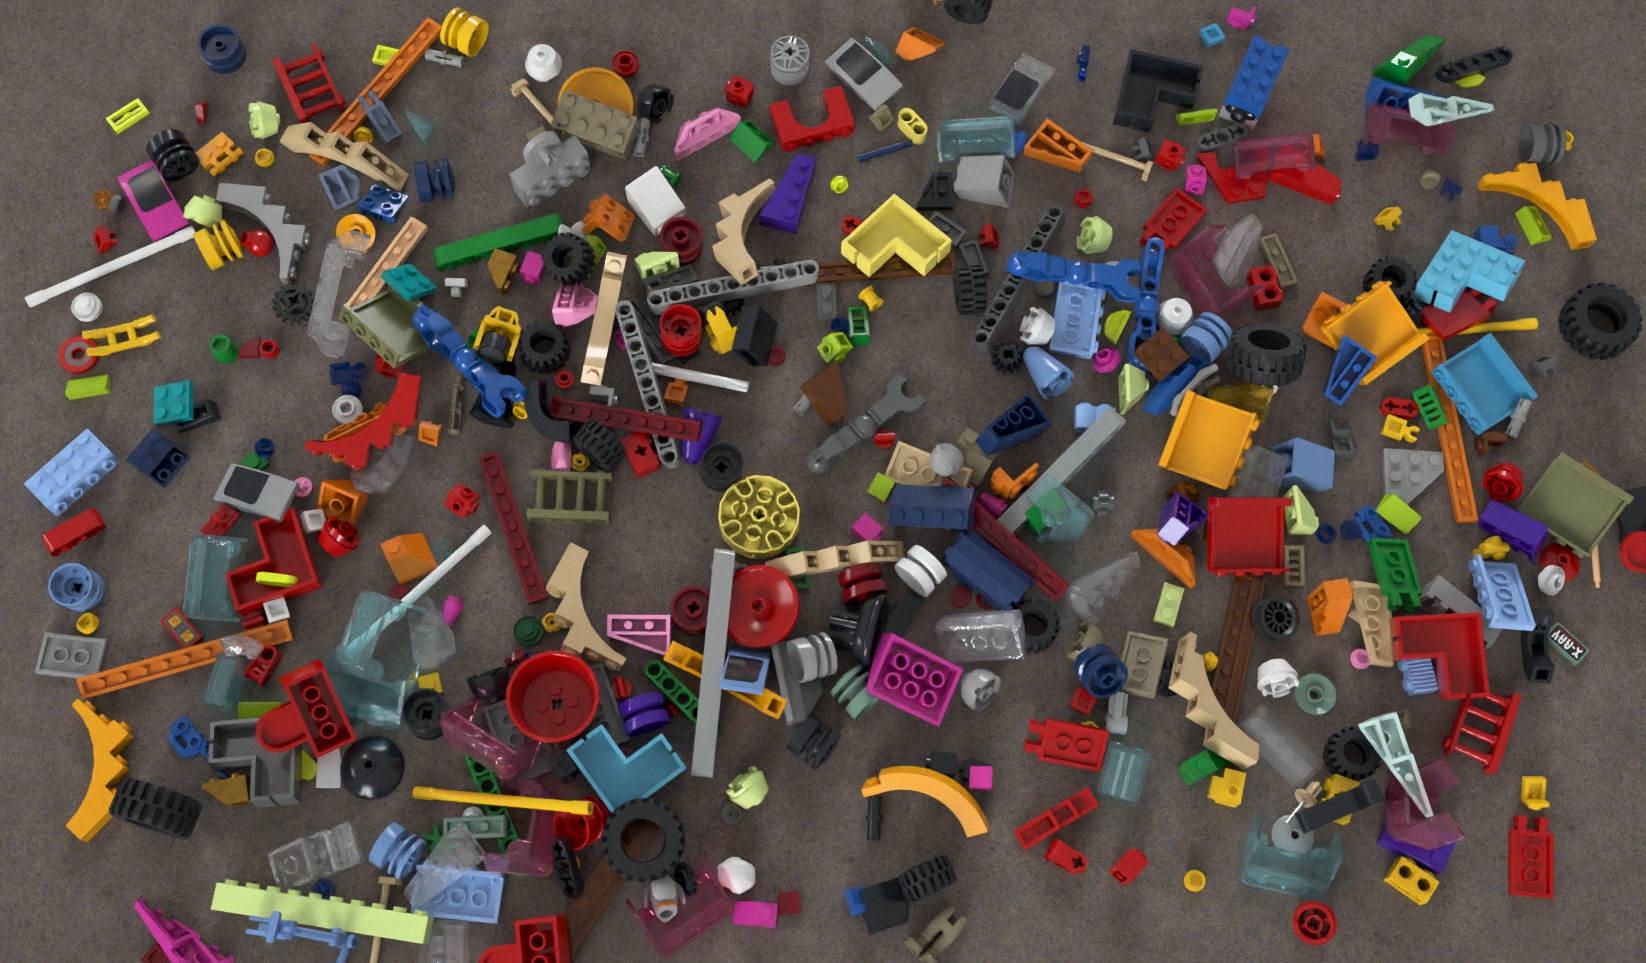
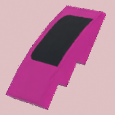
(153, 201)

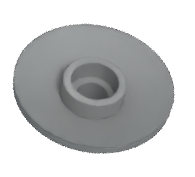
(1283, 840)

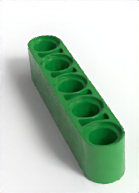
(674, 694)

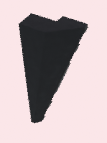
(482, 414)

